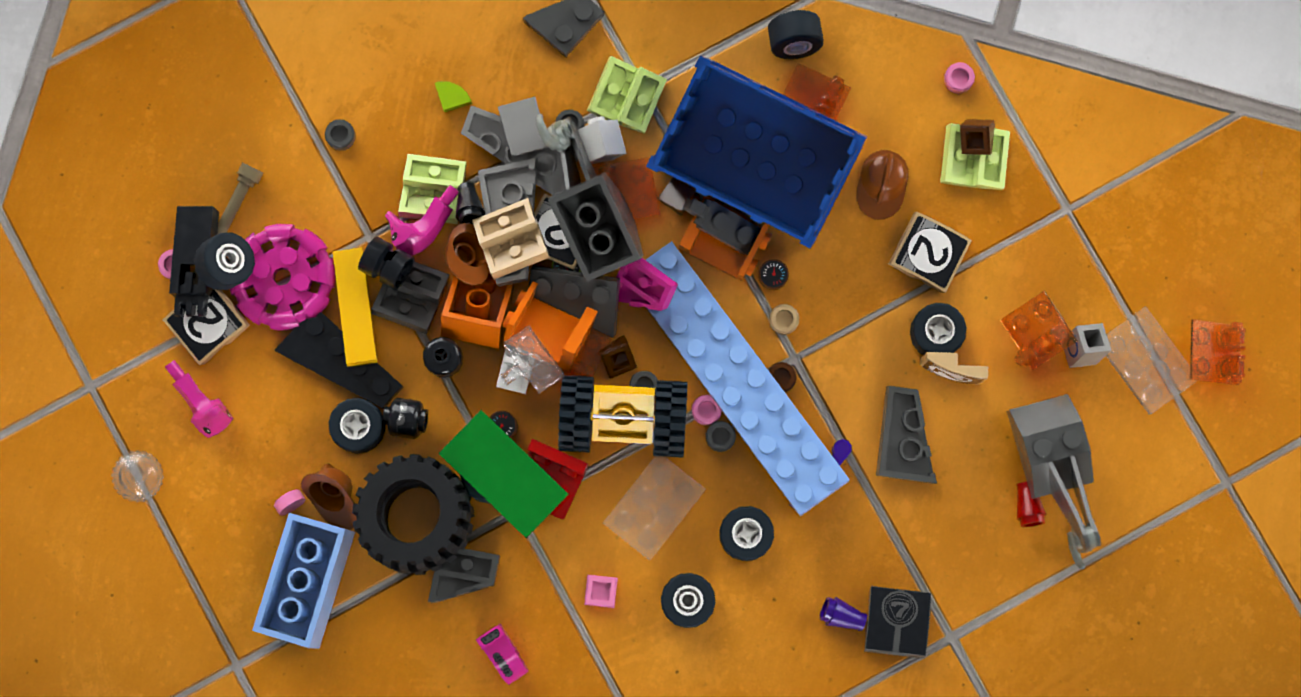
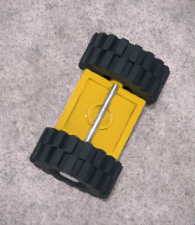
(622, 415)

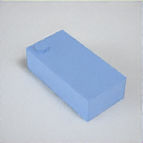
(303, 581)

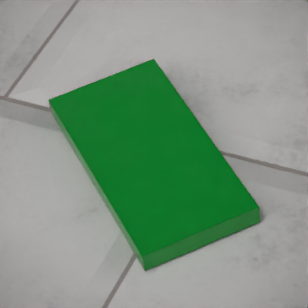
(503, 474)

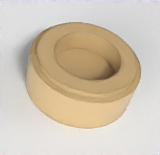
(784, 319)

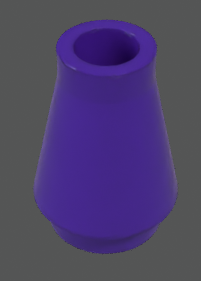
(840, 614)

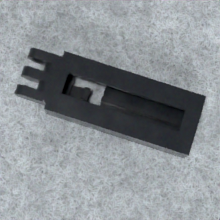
(192, 228)

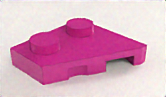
(645, 286)

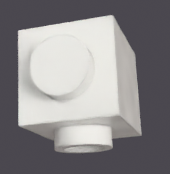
(602, 140)

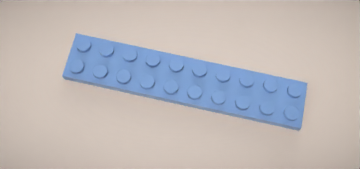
(745, 388)

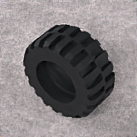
(380, 494)

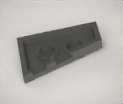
(572, 294)
(903, 439)

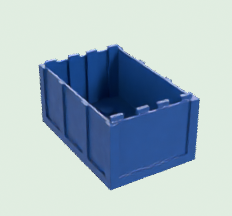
(758, 151)

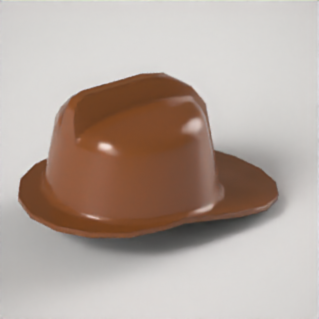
(882, 184)
(466, 256)
(331, 495)

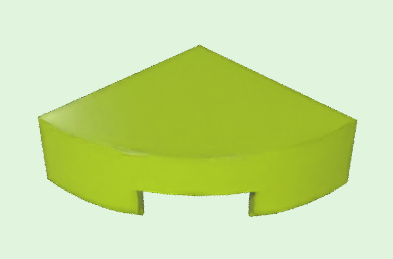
(452, 96)

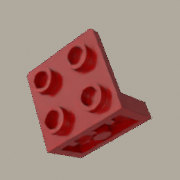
(562, 468)

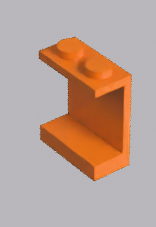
(718, 254)
(557, 330)

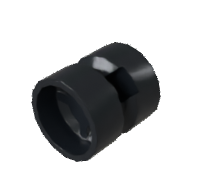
(382, 261)

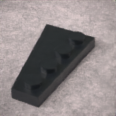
(320, 347)

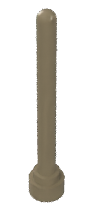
(247, 178)

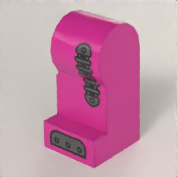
(502, 654)

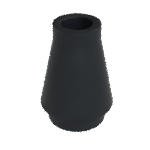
(468, 204)

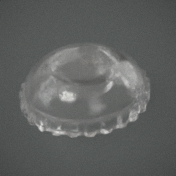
(137, 476)

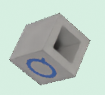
(1091, 346)

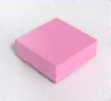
(601, 591)

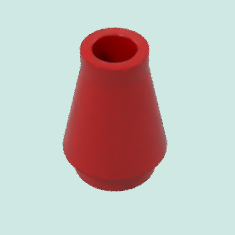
(1029, 511)

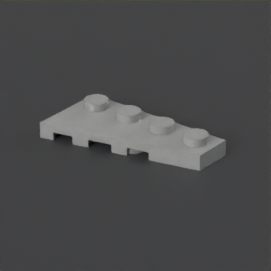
(488, 132)
(506, 186)

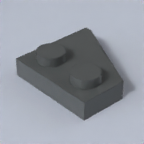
(565, 23)
(466, 574)

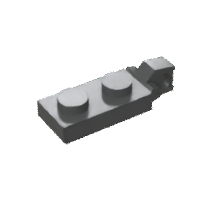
(723, 224)

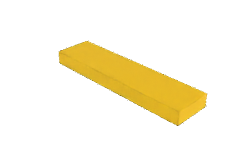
(354, 308)

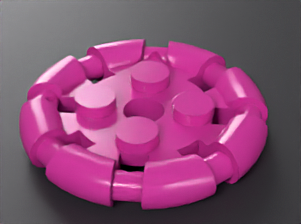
(297, 289)

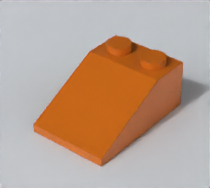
(476, 312)

